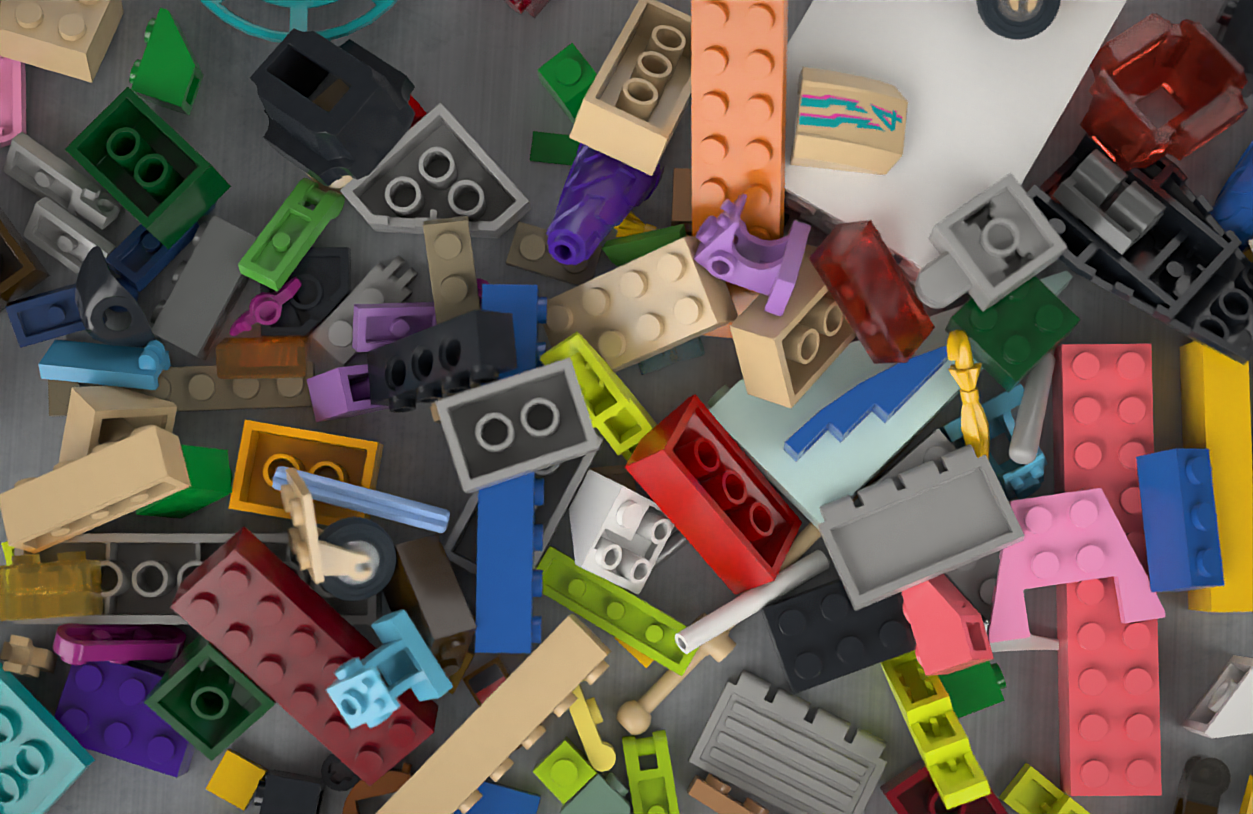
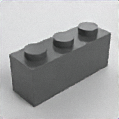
(204, 288)

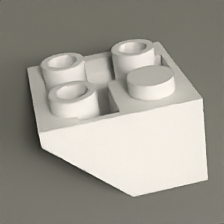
(616, 531)

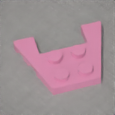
(1066, 542)

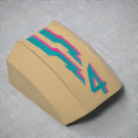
(848, 123)

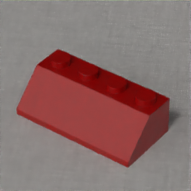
(715, 496)

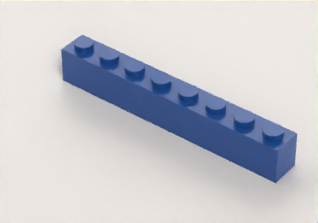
(507, 509)

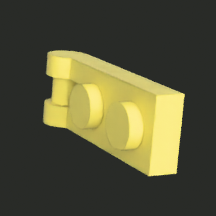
(586, 717)

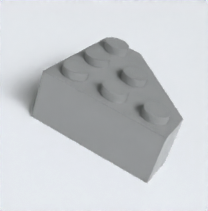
(435, 176)

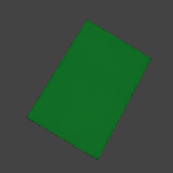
(553, 148)

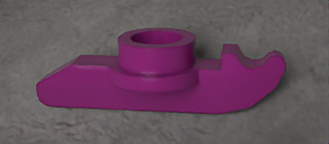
(265, 307)

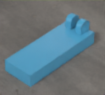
(105, 364)

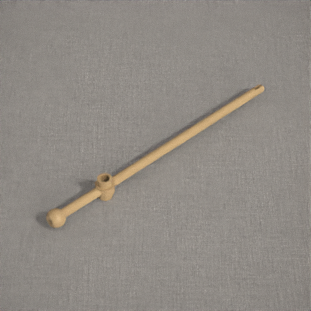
(636, 714)

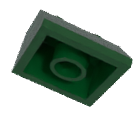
(208, 698)

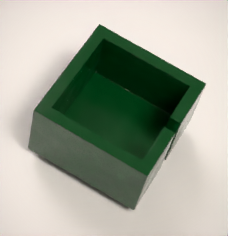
(1015, 330)

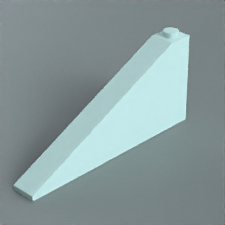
(832, 467)

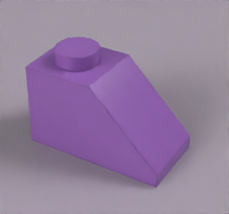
(341, 393)

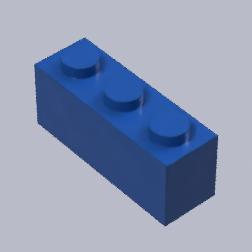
(1180, 520)

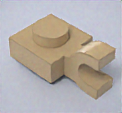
(25, 659)

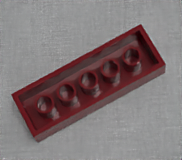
(290, 648)

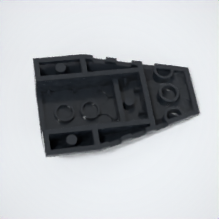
(1178, 272)

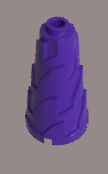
(594, 201)

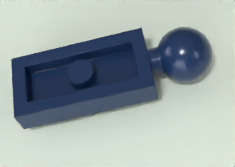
(144, 256)
(52, 314)

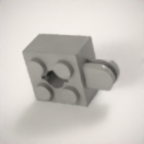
(988, 248)

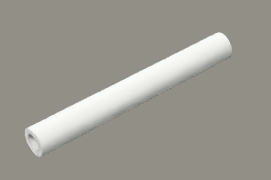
(751, 602)

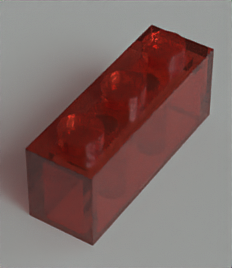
(872, 292)

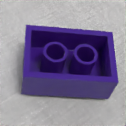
(108, 715)

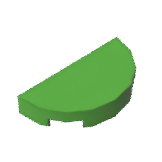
(632, 247)

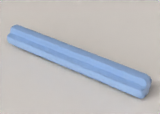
(369, 501)

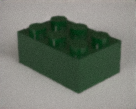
(148, 167)

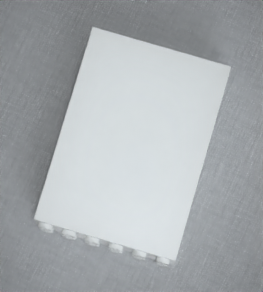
(972, 109)

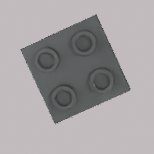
(1108, 203)

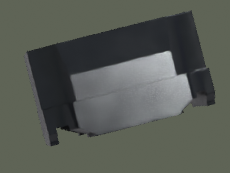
(360, 125)

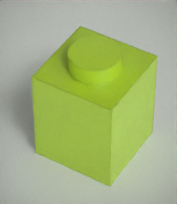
(564, 770)

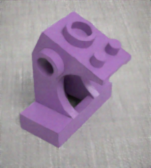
(748, 261)

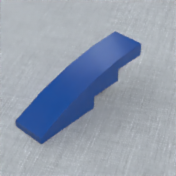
(879, 394)

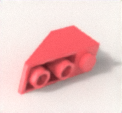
(945, 627)

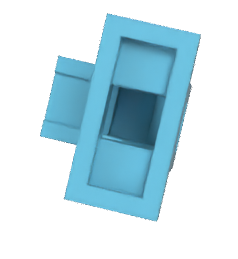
(1015, 478)
(404, 664)

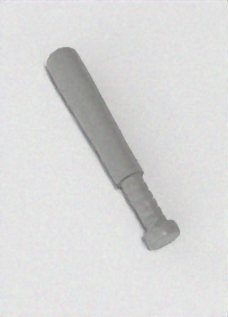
(1031, 412)

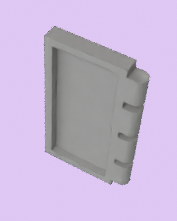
(920, 530)
(783, 756)

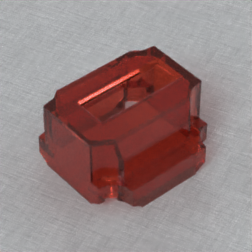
(1187, 66)

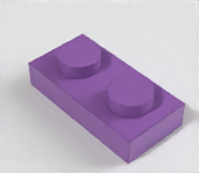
(388, 322)

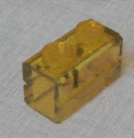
(50, 588)

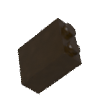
(432, 599)

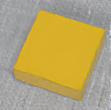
(236, 779)

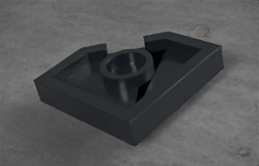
(324, 286)

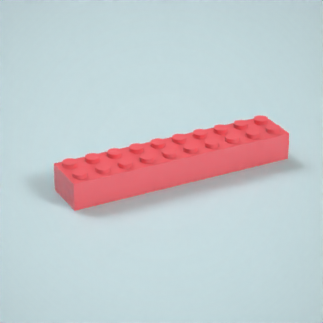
(1105, 665)

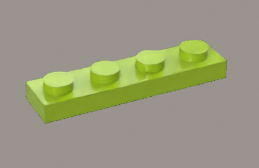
(614, 610)

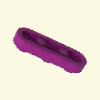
(118, 642)

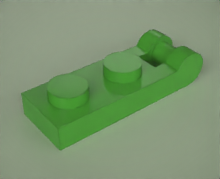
(290, 234)

